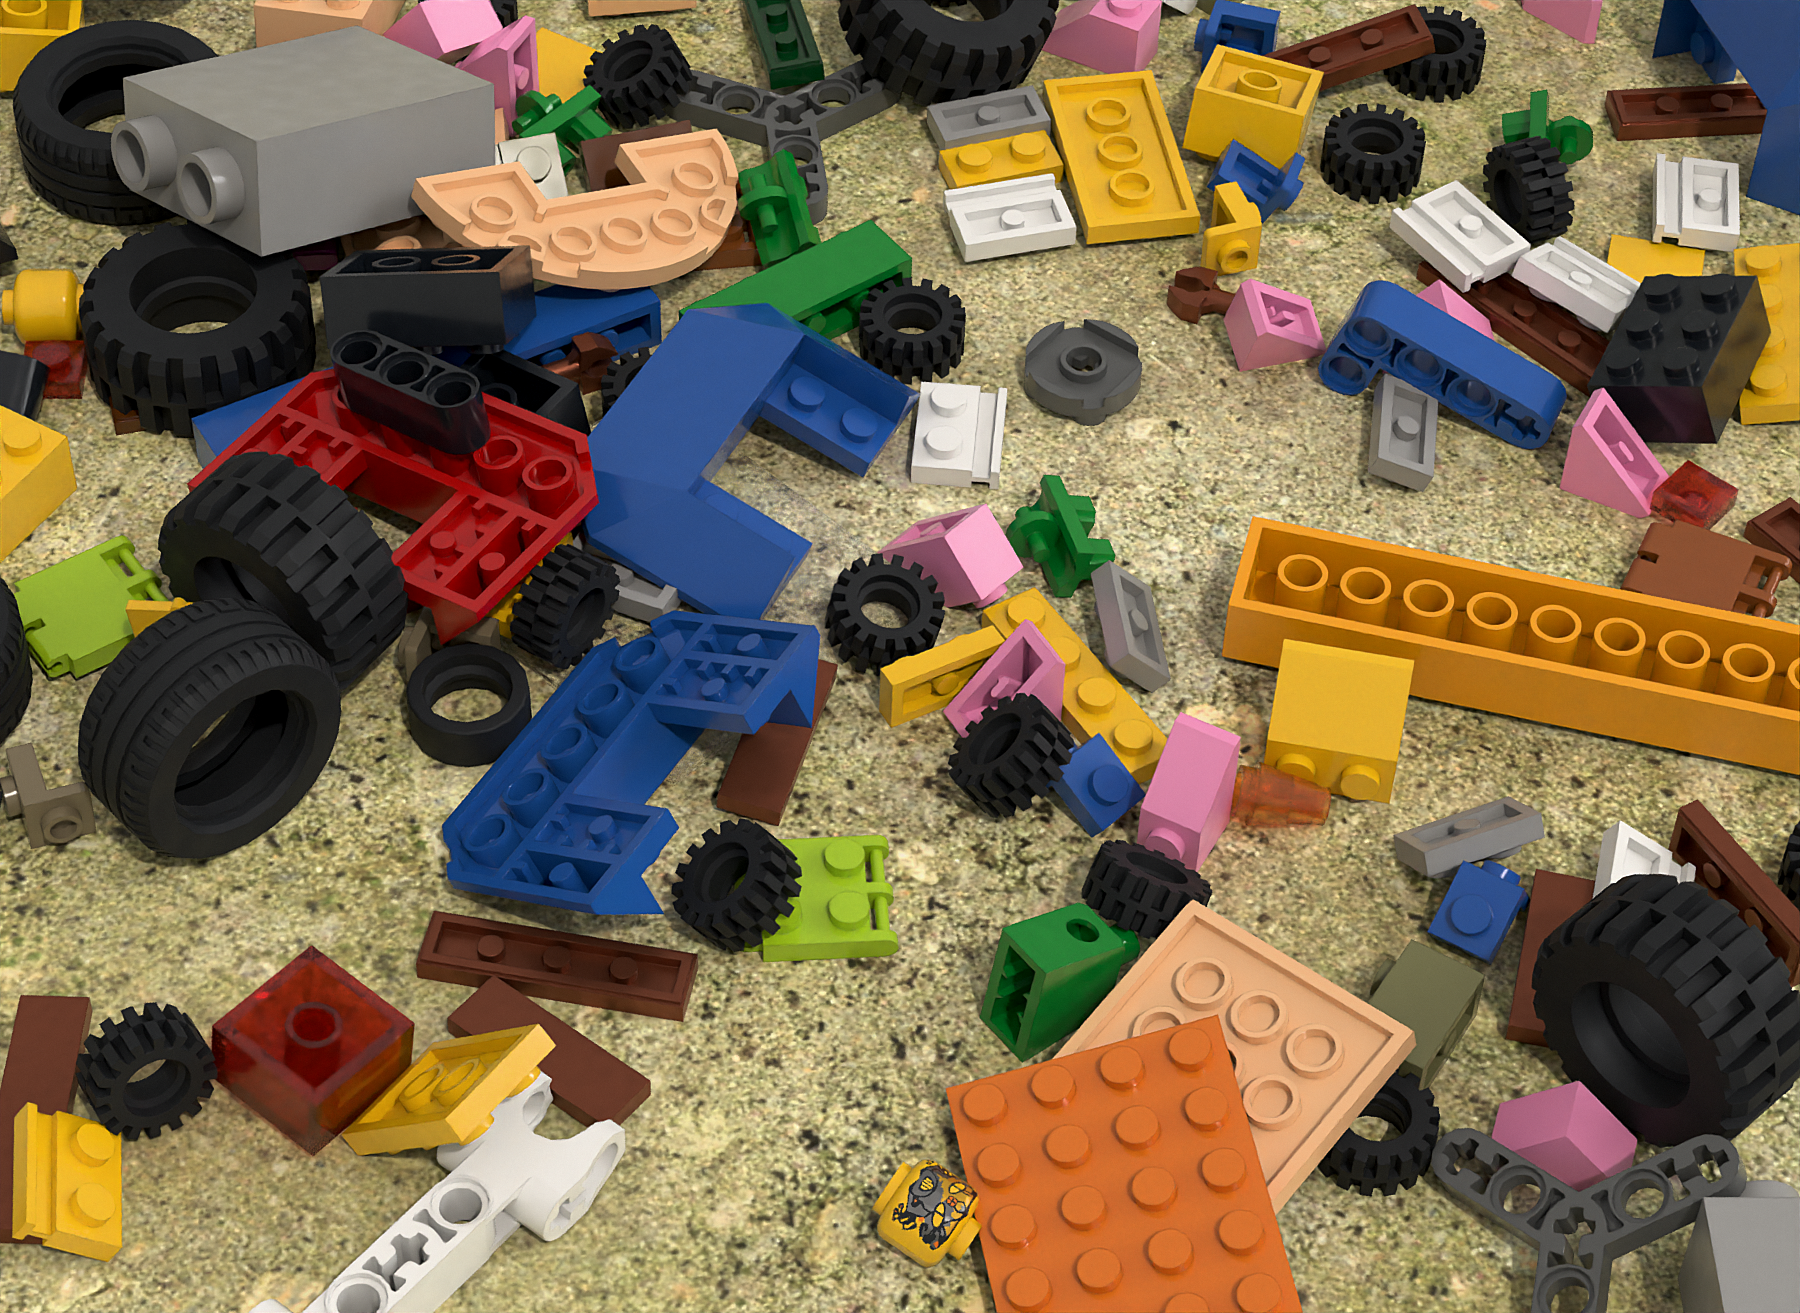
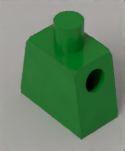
(1053, 976)

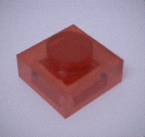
(67, 366)
(1694, 497)

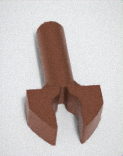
(1196, 294)
(586, 361)

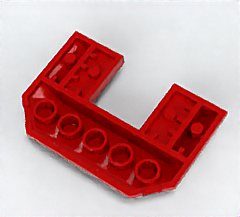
(480, 511)

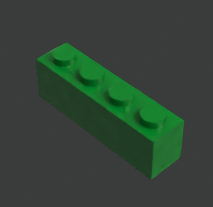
(824, 282)

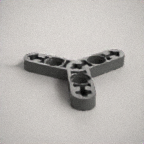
(788, 121)
(1599, 1205)

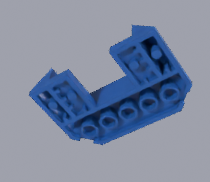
(1765, 47)
(686, 419)
(566, 800)

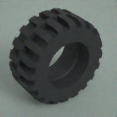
(944, 56)
(184, 279)
(296, 548)
(1669, 1009)

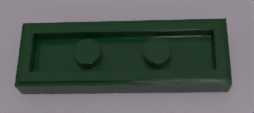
(784, 42)

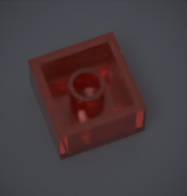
(311, 1049)

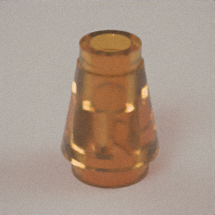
(1278, 798)

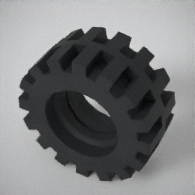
(1141, 887)
(1392, 1161)

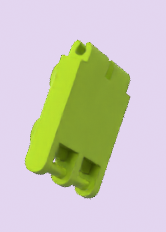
(78, 607)
(834, 903)

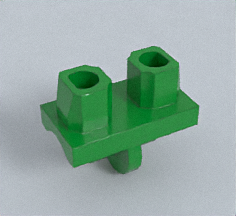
(571, 121)
(1568, 134)
(777, 209)
(1057, 536)

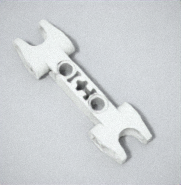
(496, 1184)

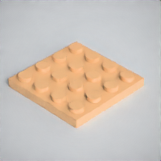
(1296, 1041)

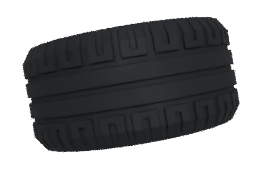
(81, 83)
(166, 696)

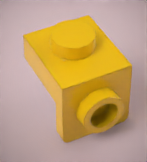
(1234, 233)

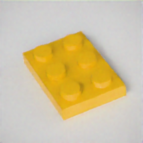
(450, 1091)

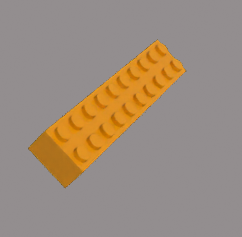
(1527, 642)

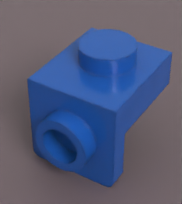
(1237, 27)
(1258, 178)
(1097, 785)
(1479, 909)

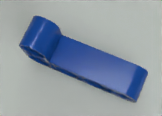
(1445, 360)

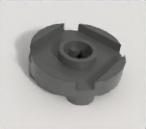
(1076, 393)

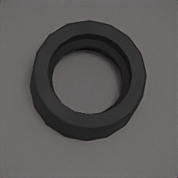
(459, 669)

